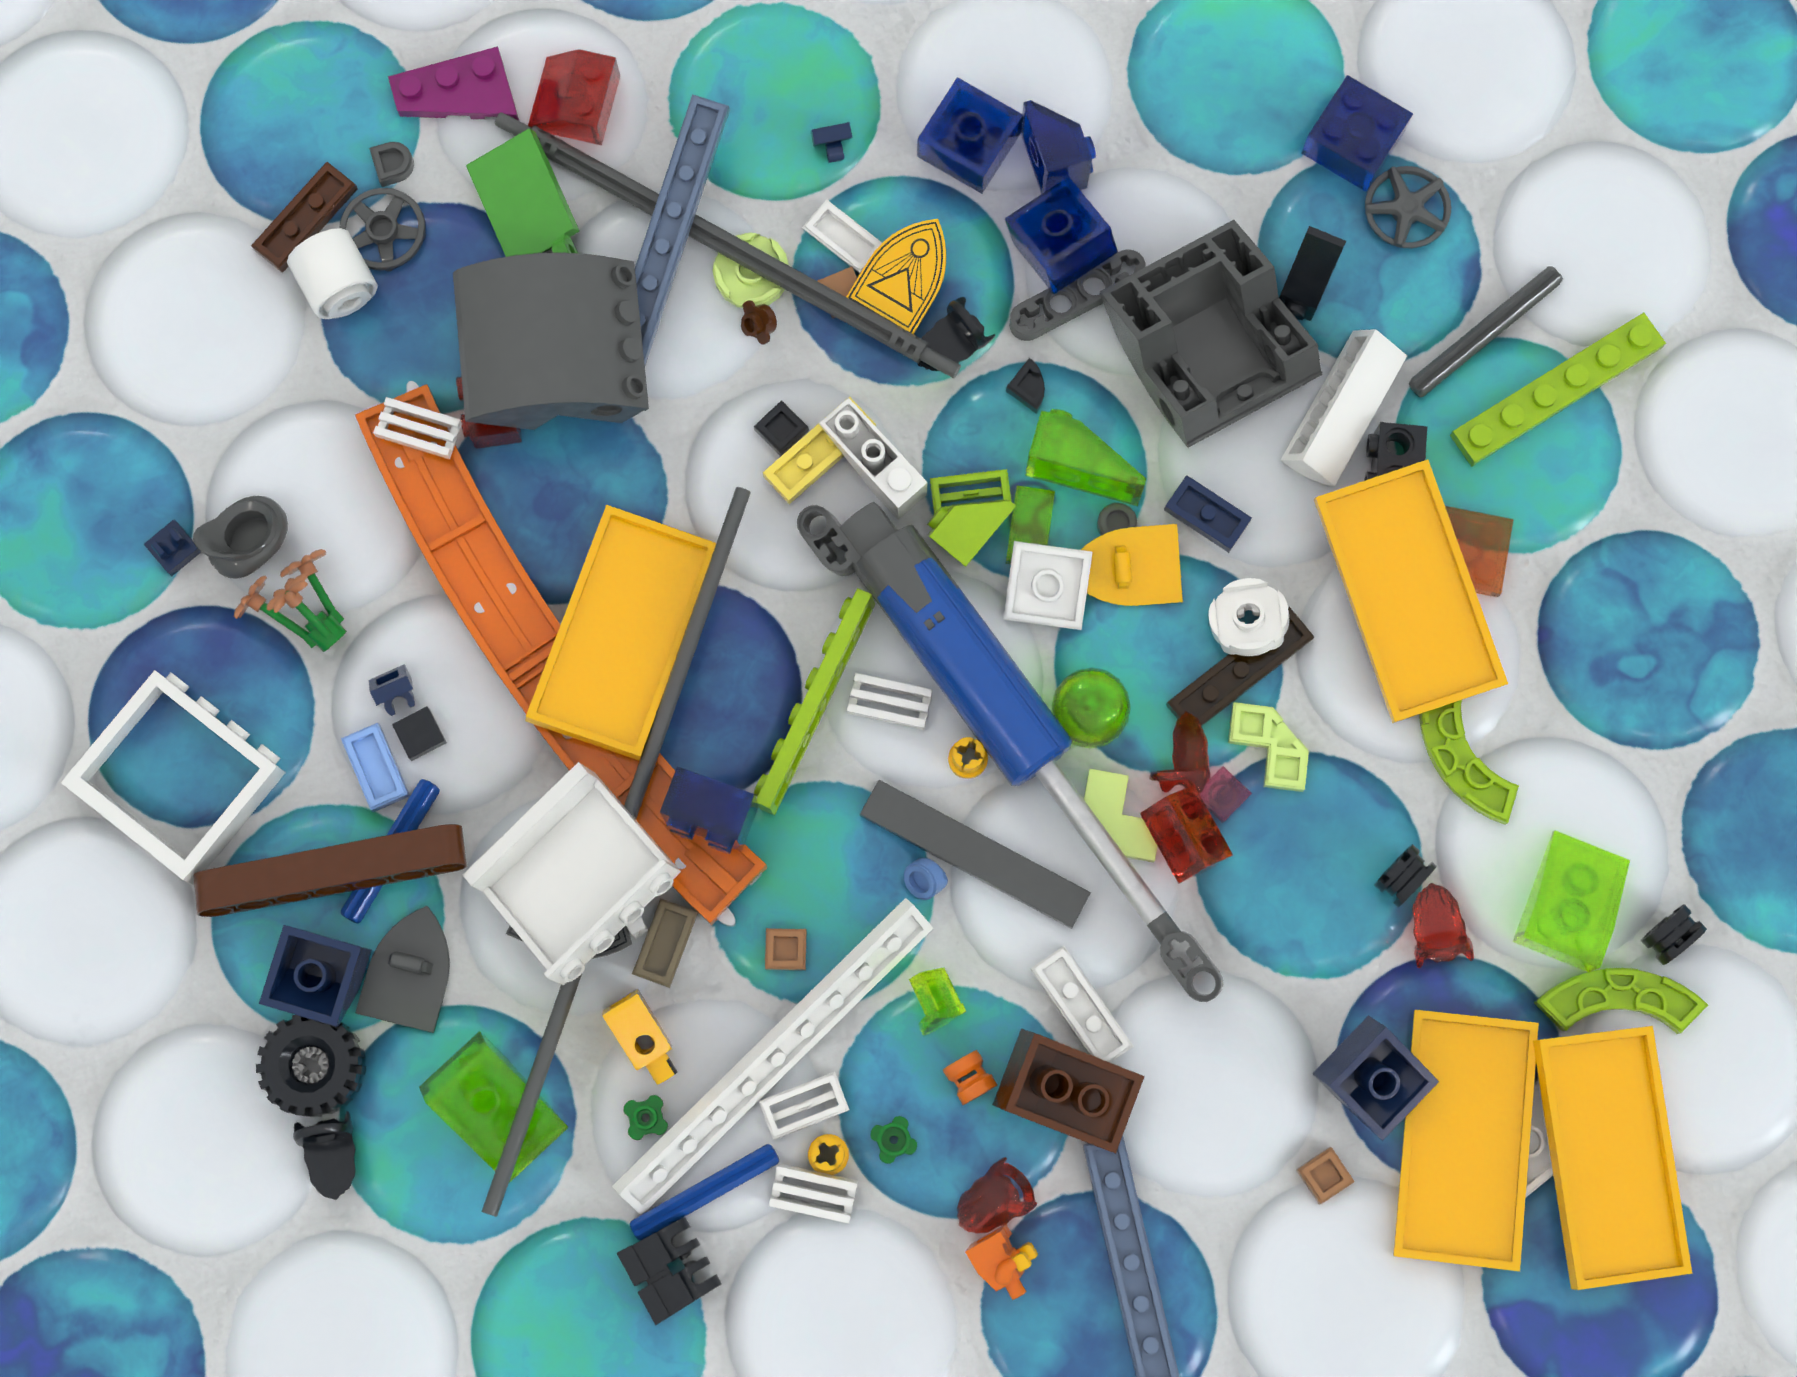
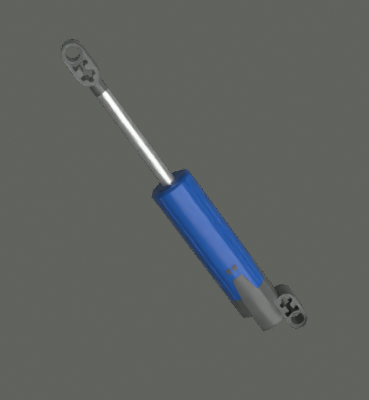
(985, 690)

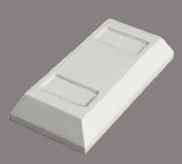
(842, 235)

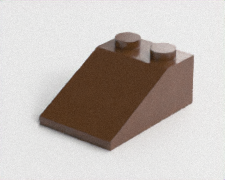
(1068, 1090)

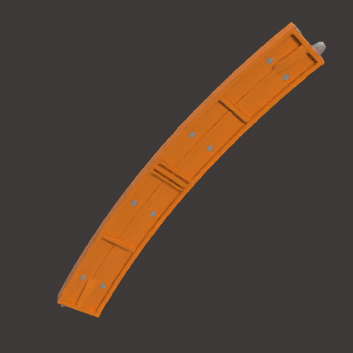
(519, 632)

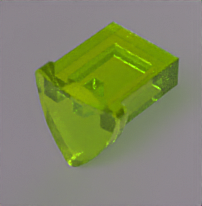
(936, 998)

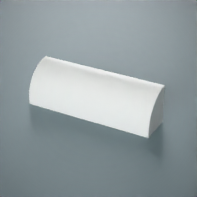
(1344, 407)

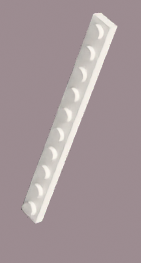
(772, 1057)

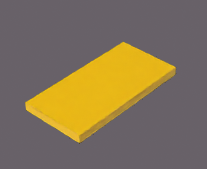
(1410, 591)
(621, 633)
(1468, 1142)
(1612, 1157)

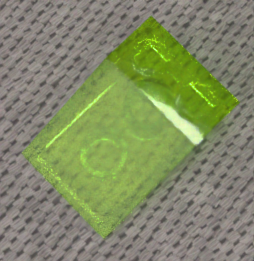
(1076, 458)
(1573, 902)
(479, 1098)

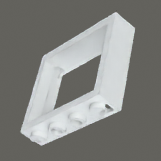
(228, 823)

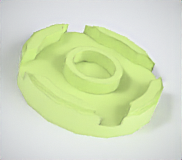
(741, 284)

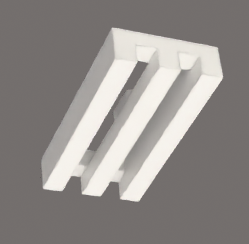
(387, 417)
(893, 686)
(816, 1118)
(810, 1208)

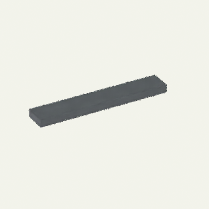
(975, 854)

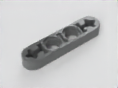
(1080, 299)

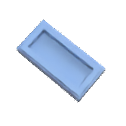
(375, 767)

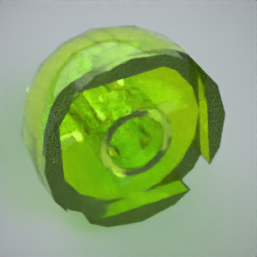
(1091, 707)

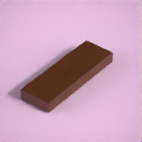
(304, 215)

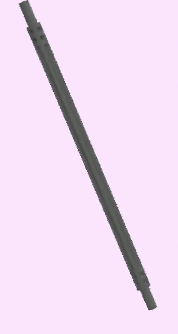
(740, 251)

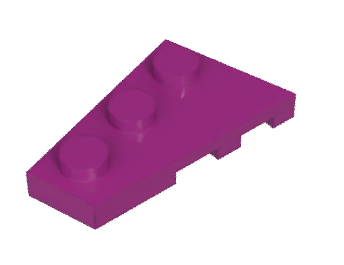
(458, 87)

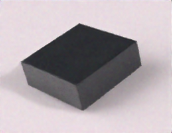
(781, 428)
(419, 733)

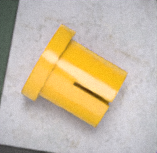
(975, 767)
(841, 1156)

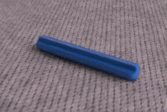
(407, 820)
(704, 1192)

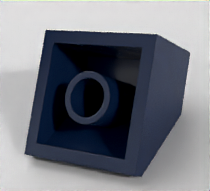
(314, 975)
(1376, 1077)

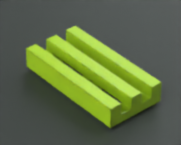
(969, 479)

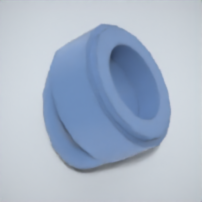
(924, 878)

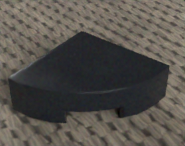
(1028, 386)

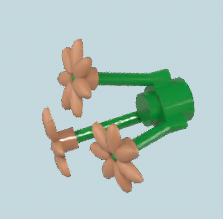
(322, 629)

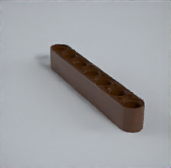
(330, 870)

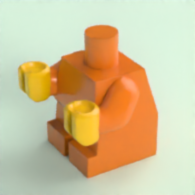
(1000, 1262)

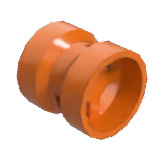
(974, 1085)

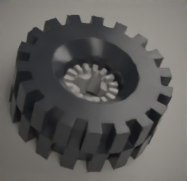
(284, 1069)

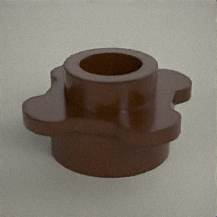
(758, 321)

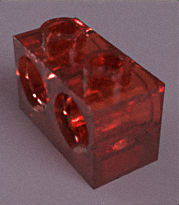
(1186, 834)

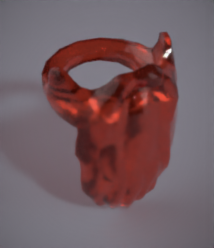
(1188, 756)
(1439, 927)
(994, 1199)

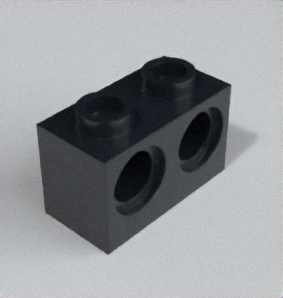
(1411, 437)

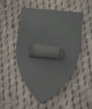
(408, 973)

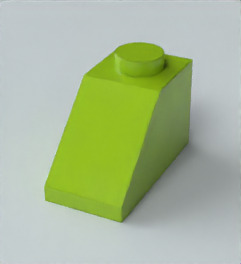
(968, 526)

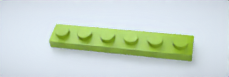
(1557, 389)
(820, 686)

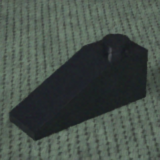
(1311, 272)

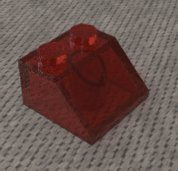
(576, 95)

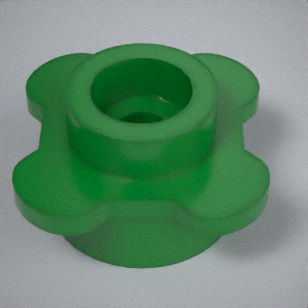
(655, 1124)
(882, 1136)

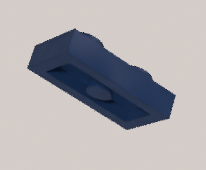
(1207, 513)

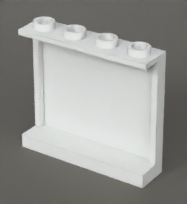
(572, 873)

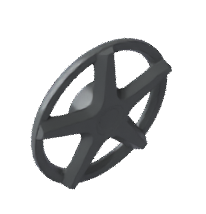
(1408, 206)
(384, 229)

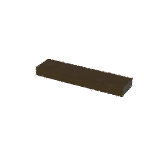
(1236, 675)

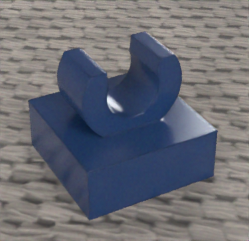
(832, 138)
(172, 547)
(392, 685)

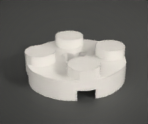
(1255, 638)

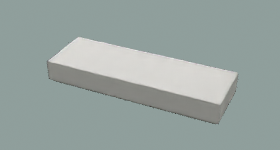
(1081, 1006)

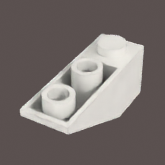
(875, 459)

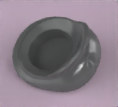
(243, 536)

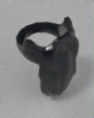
(956, 334)
(328, 1154)

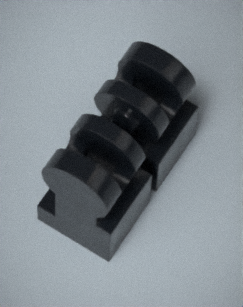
(649, 1262)

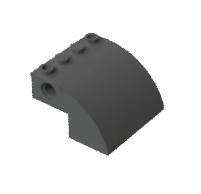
(1211, 333)
(550, 339)

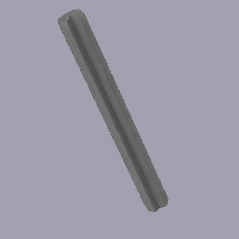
(1485, 331)

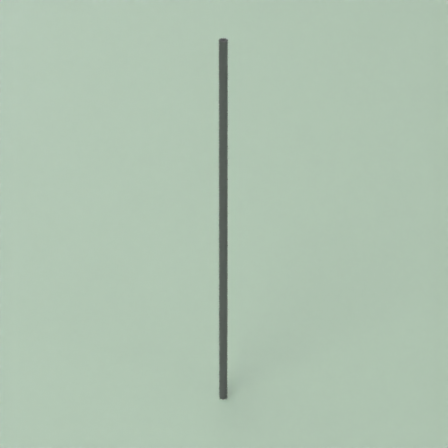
(632, 804)

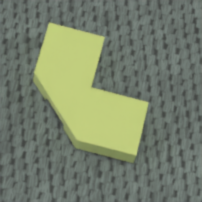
(1265, 729)
(1106, 798)

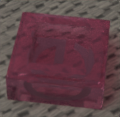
(1224, 794)

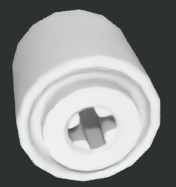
(332, 274)

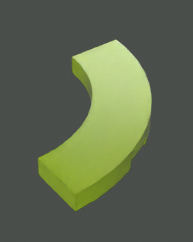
(1460, 768)
(1622, 990)

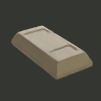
(665, 943)

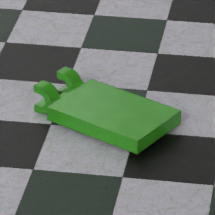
(523, 198)

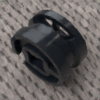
(1405, 875)
(1669, 930)

